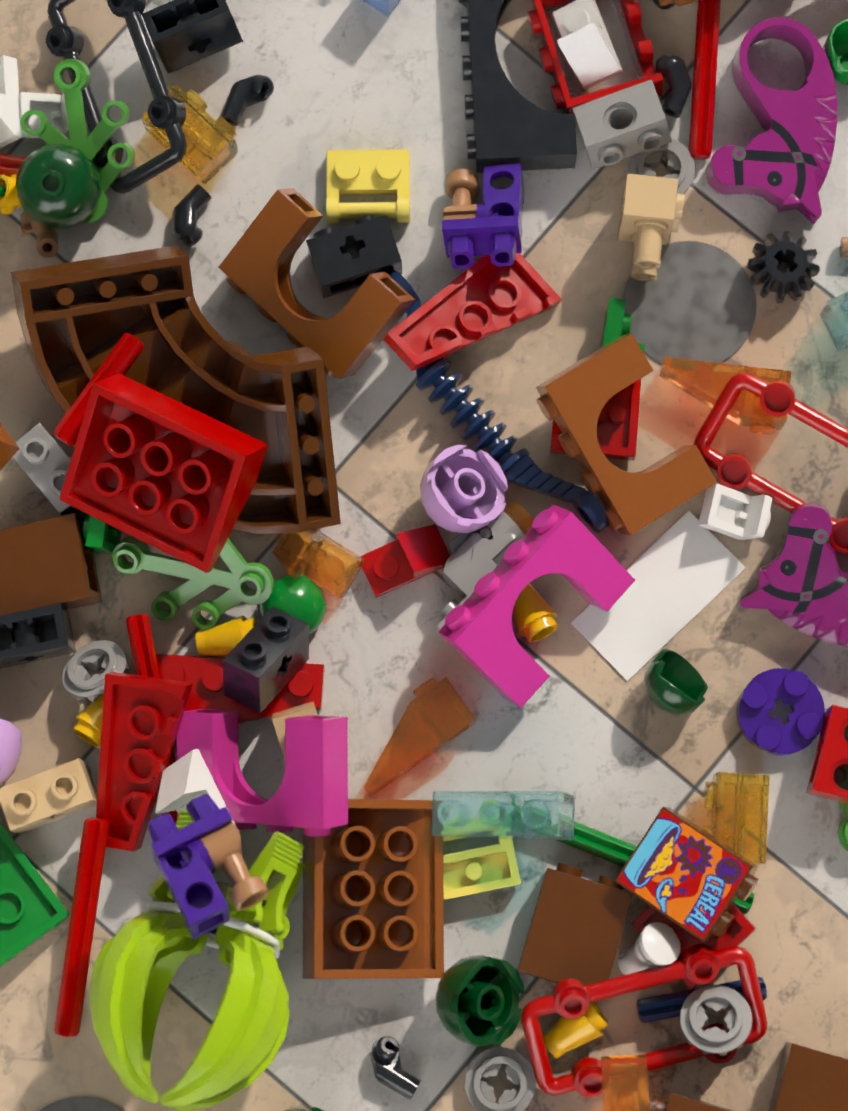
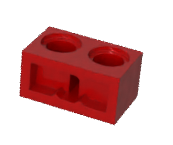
(830, 754)

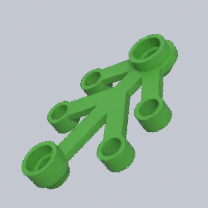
(78, 131)
(198, 580)

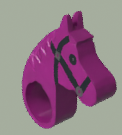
(800, 128)
(804, 580)

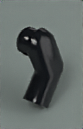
(680, 84)
(244, 94)
(185, 215)
(388, 1067)

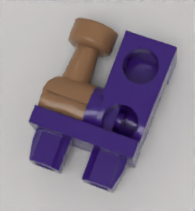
(486, 227)
(192, 856)

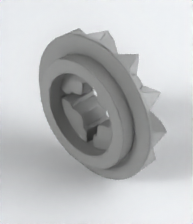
(678, 161)
(93, 658)
(716, 1000)
(488, 1064)

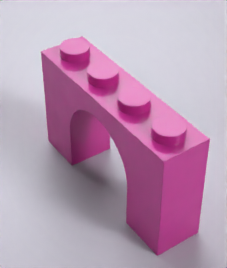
(483, 623)
(314, 776)

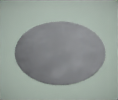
(695, 307)

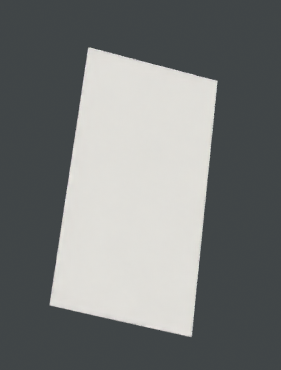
(669, 589)

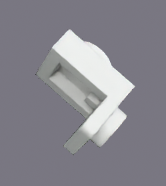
(51, 104)
(735, 513)

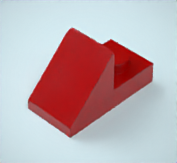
(405, 559)

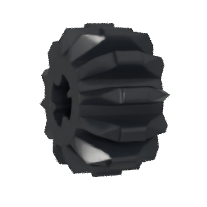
(772, 255)

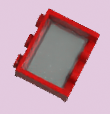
(627, 36)

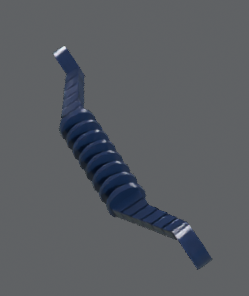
(516, 466)

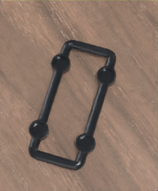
(164, 111)

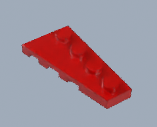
(471, 309)
(208, 686)
(136, 744)

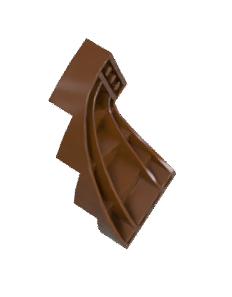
(84, 307)

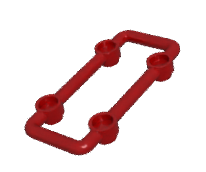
(736, 469)
(573, 999)

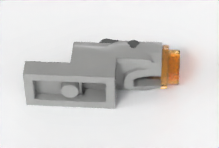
(481, 552)

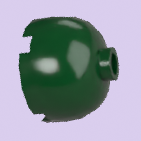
(58, 186)
(480, 1000)

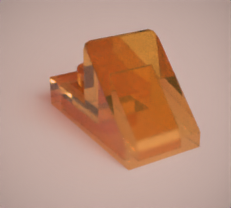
(319, 559)

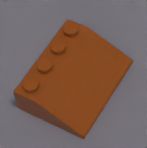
(375, 894)

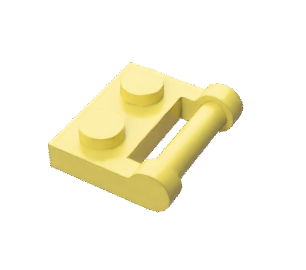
(368, 174)
(479, 869)

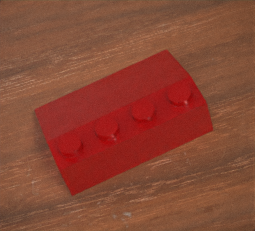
(161, 470)

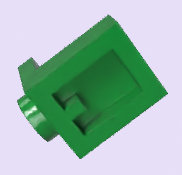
(616, 322)
(100, 535)

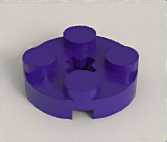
(792, 689)

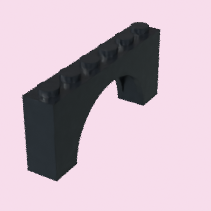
(505, 122)

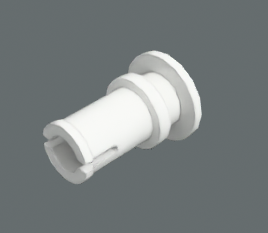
(654, 947)

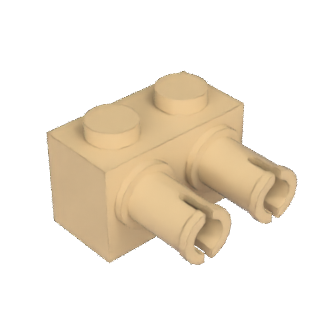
(647, 218)

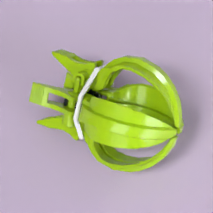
(254, 1011)

